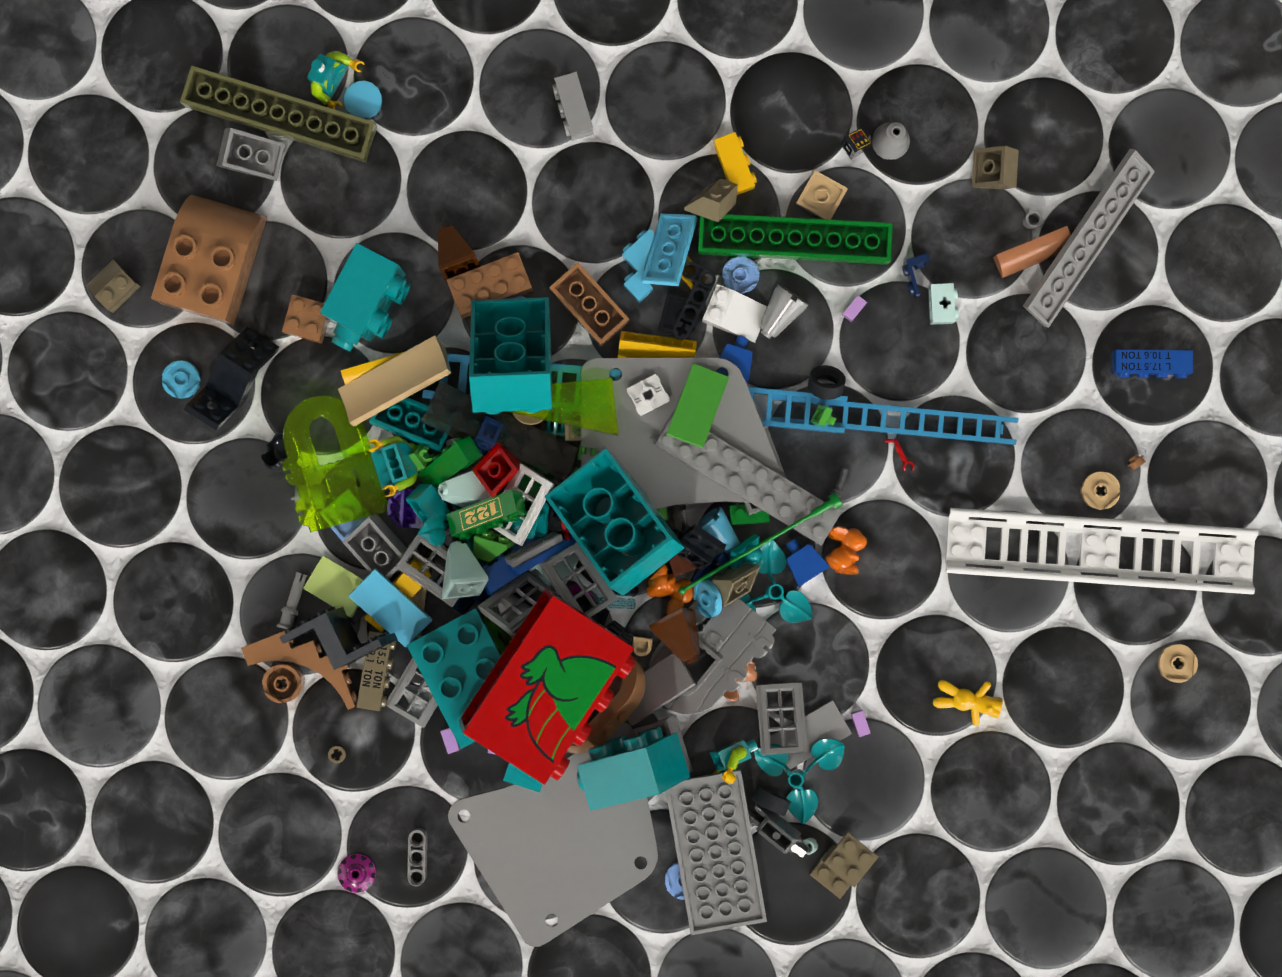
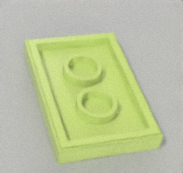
(333, 585)

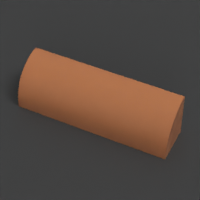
(1031, 252)

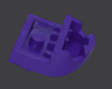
(401, 511)

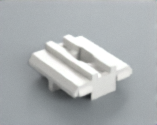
(637, 391)

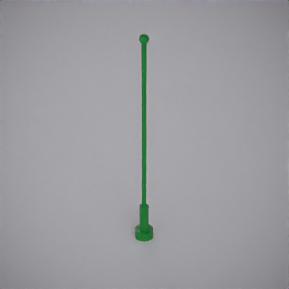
(834, 501)

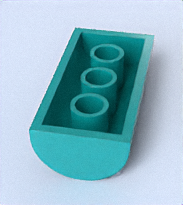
(405, 420)

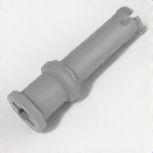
(290, 610)

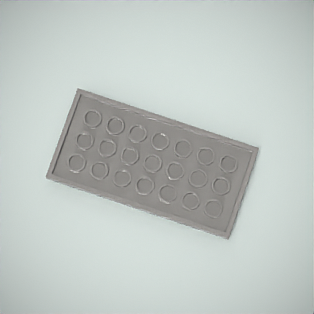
(715, 853)

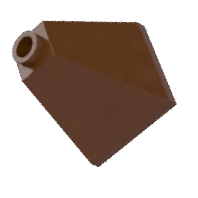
(454, 253)
(679, 634)

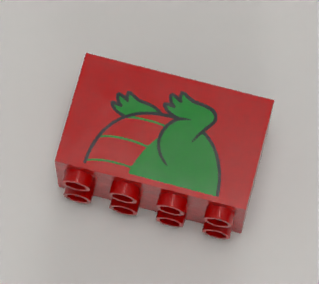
(547, 688)

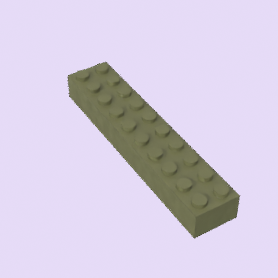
(278, 114)

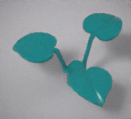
(434, 531)
(795, 605)
(803, 802)

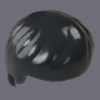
(276, 453)

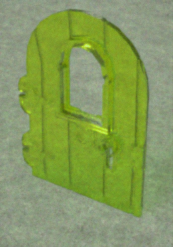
(330, 490)

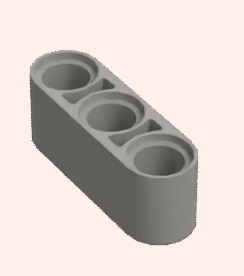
(417, 866)

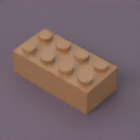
(496, 280)
(589, 304)

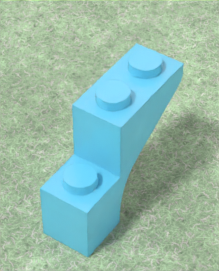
(636, 256)

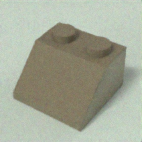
(995, 168)
(714, 200)
(112, 286)
(736, 582)

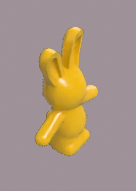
(965, 699)

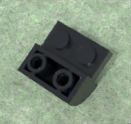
(699, 546)

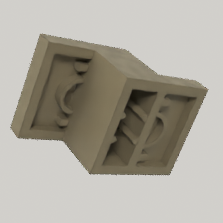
(843, 865)

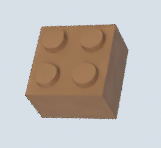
(305, 319)

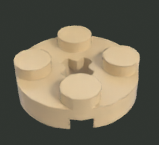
(1100, 501)
(1184, 671)

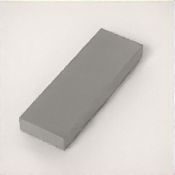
(533, 549)

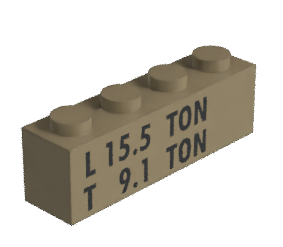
(374, 676)

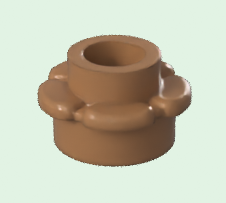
(1136, 461)

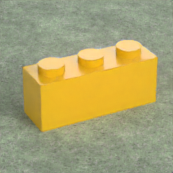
(735, 162)

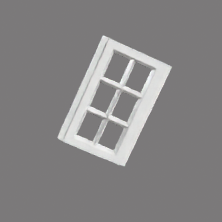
(535, 508)

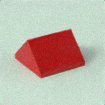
(496, 469)

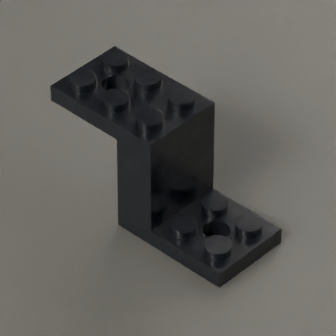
(231, 378)
(337, 637)

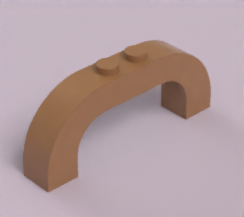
(617, 712)

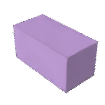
(854, 308)
(860, 723)
(449, 741)

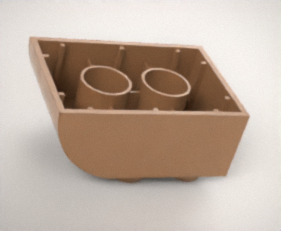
(209, 259)

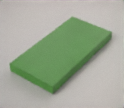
(697, 405)

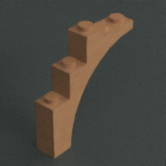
(306, 655)

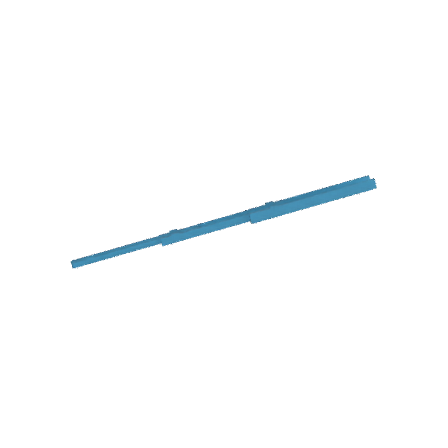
(808, 399)

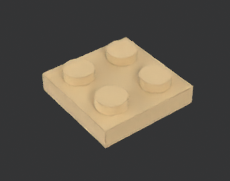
(821, 196)

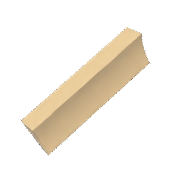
(395, 380)

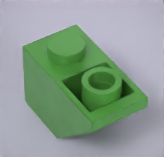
(490, 545)

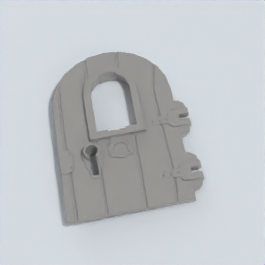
(732, 642)

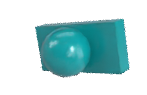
(752, 558)

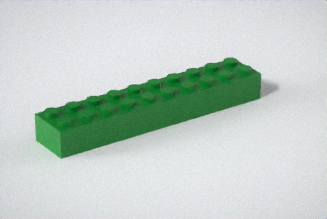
(796, 239)

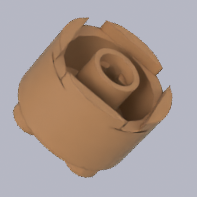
(272, 684)

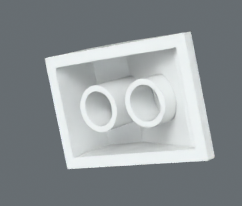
(734, 313)

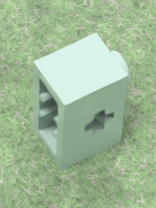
(937, 313)

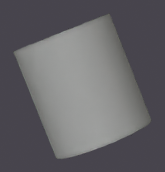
(1039, 217)

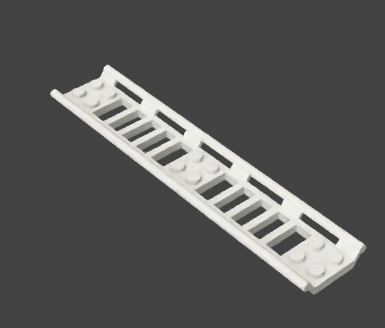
(1101, 550)

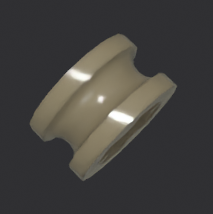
(331, 751)

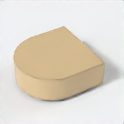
(642, 645)

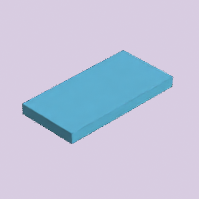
(669, 249)
(390, 607)

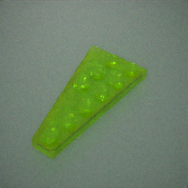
(582, 405)

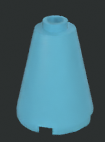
(718, 525)

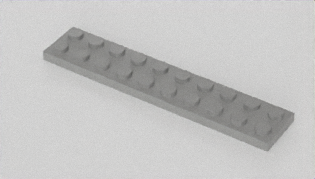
(1089, 238)
(753, 483)

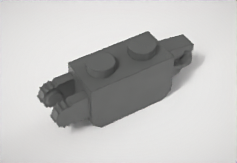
(778, 831)

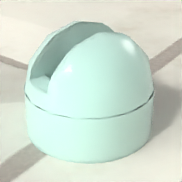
(812, 841)

